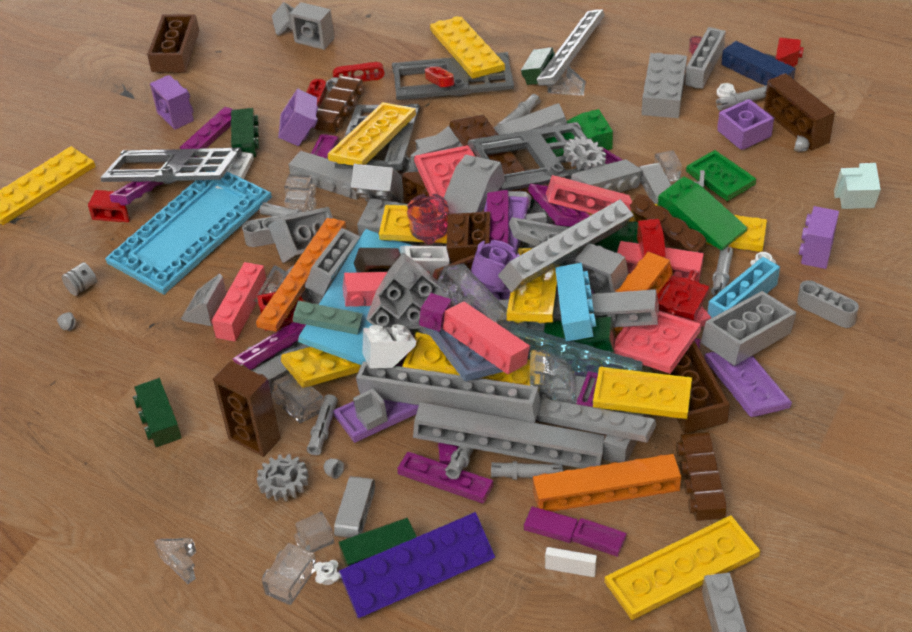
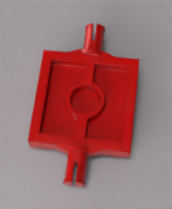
(683, 296)

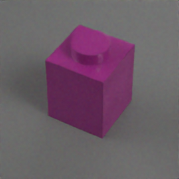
(433, 312)

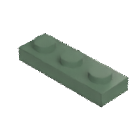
(327, 317)

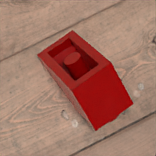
(789, 51)
(103, 209)
(651, 237)

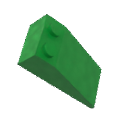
(593, 126)
(701, 212)

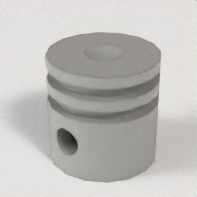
(79, 279)

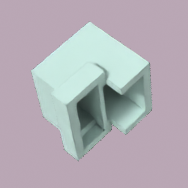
(858, 186)

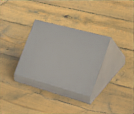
(206, 302)

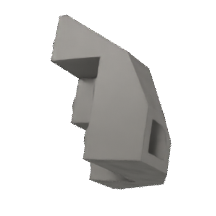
(403, 294)

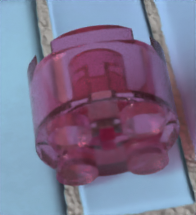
(428, 217)

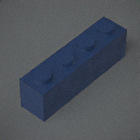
(754, 63)

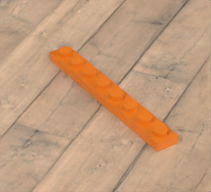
(295, 281)

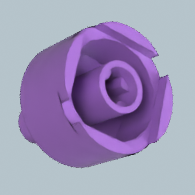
(491, 260)

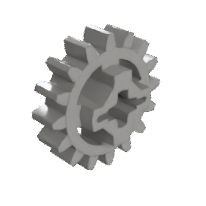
(584, 153)
(282, 477)

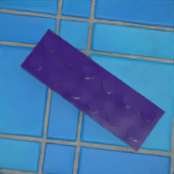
(416, 564)

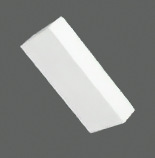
(570, 562)

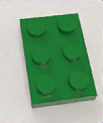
(721, 175)

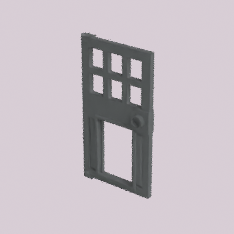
(461, 79)
(398, 145)
(537, 147)
(175, 163)

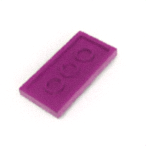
(560, 214)

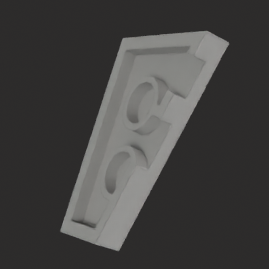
(535, 232)

